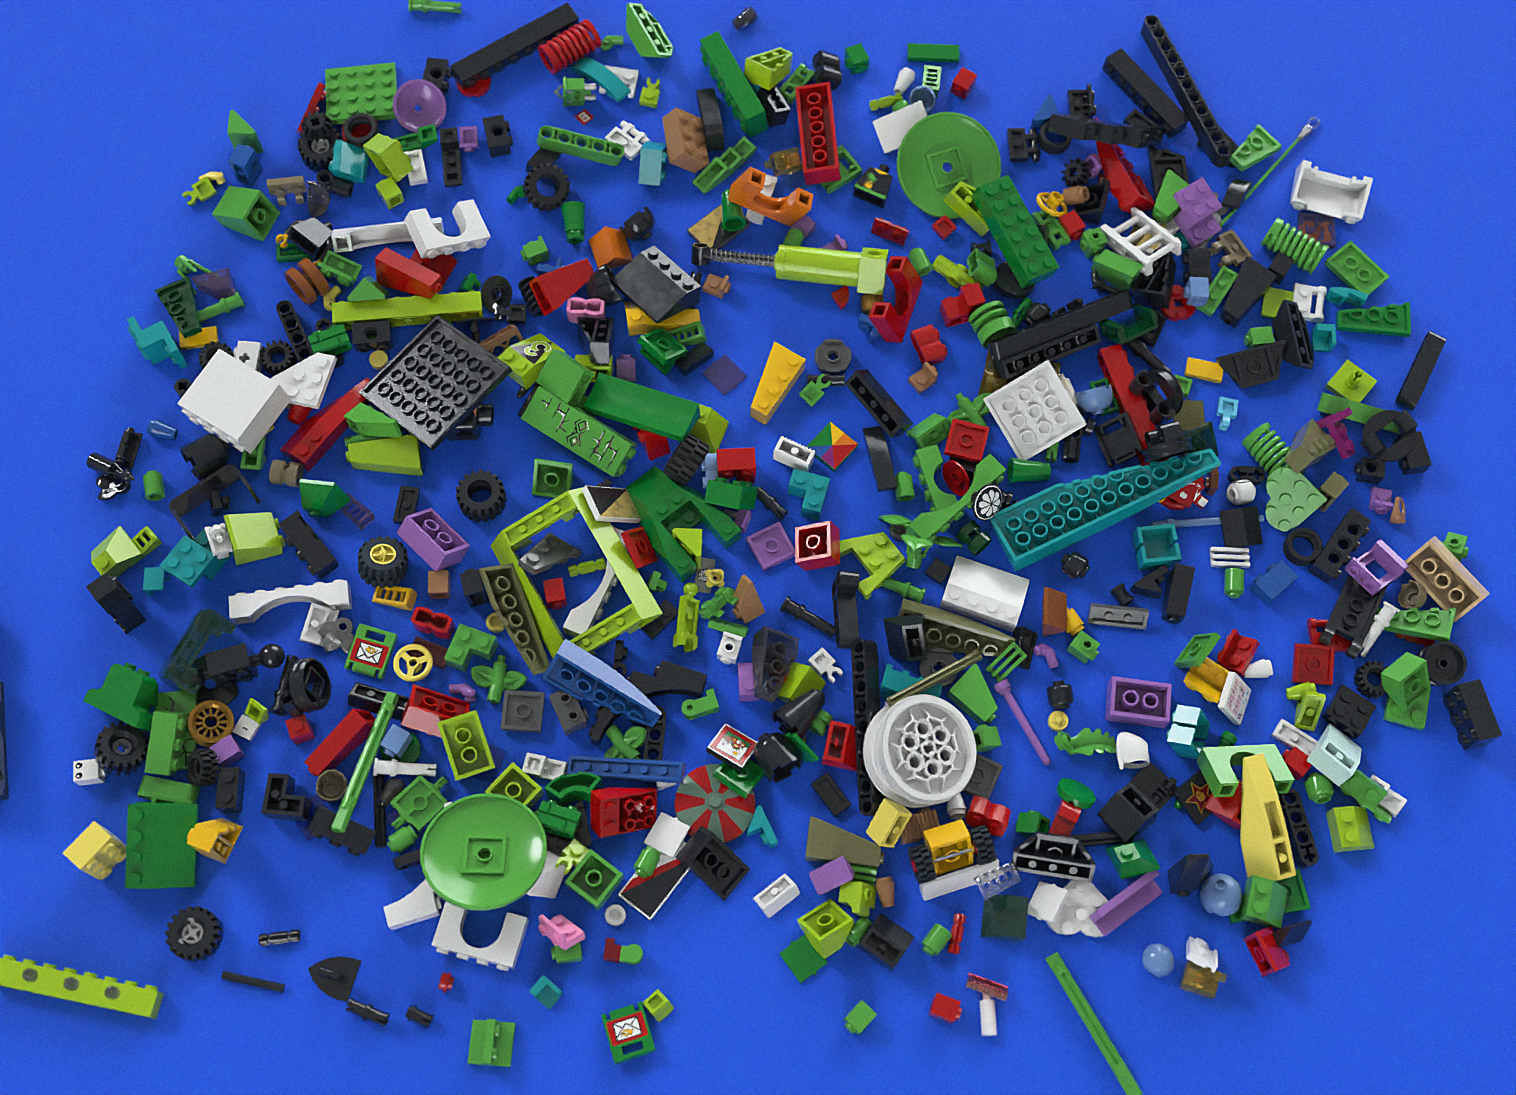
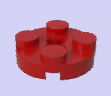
(1180, 312)

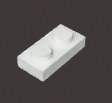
(418, 174)

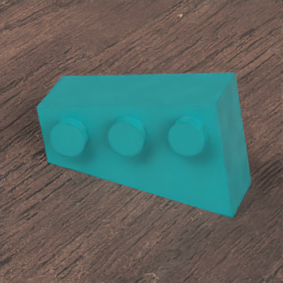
(896, 681)

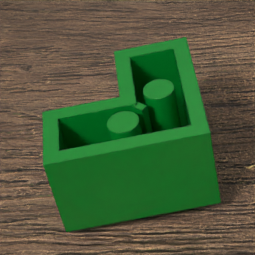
(734, 495)

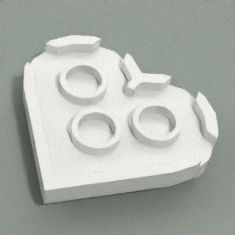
(1079, 905)

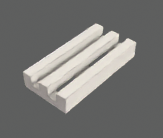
(1228, 550)

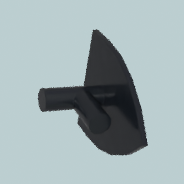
(474, 326)
(335, 976)

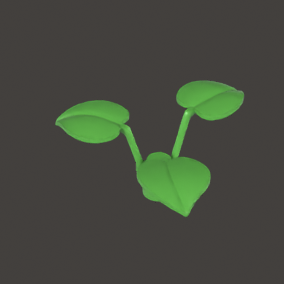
(915, 544)

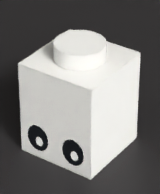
(88, 772)

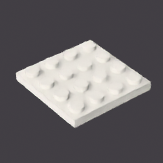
(1034, 411)

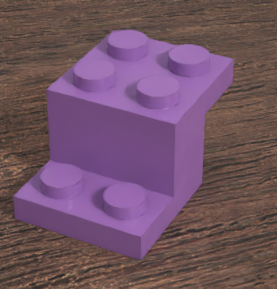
(1197, 212)

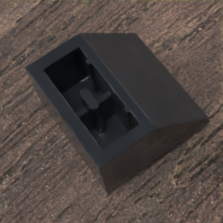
(907, 637)
(1128, 813)
(886, 942)

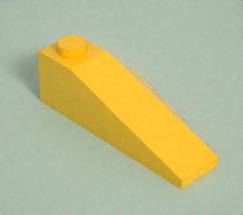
(640, 323)

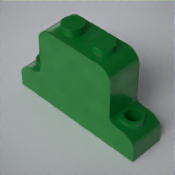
(125, 695)

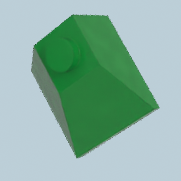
(321, 497)
(1132, 858)

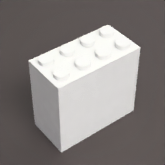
(234, 402)

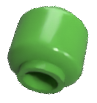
(1319, 788)

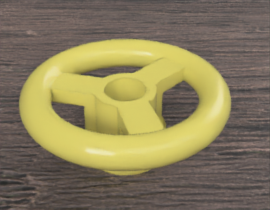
(413, 669)

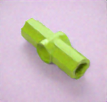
(955, 274)

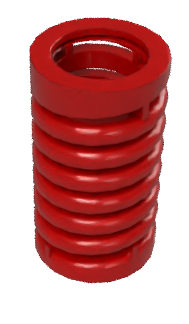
(569, 46)

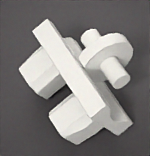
(219, 540)

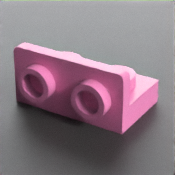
(560, 931)

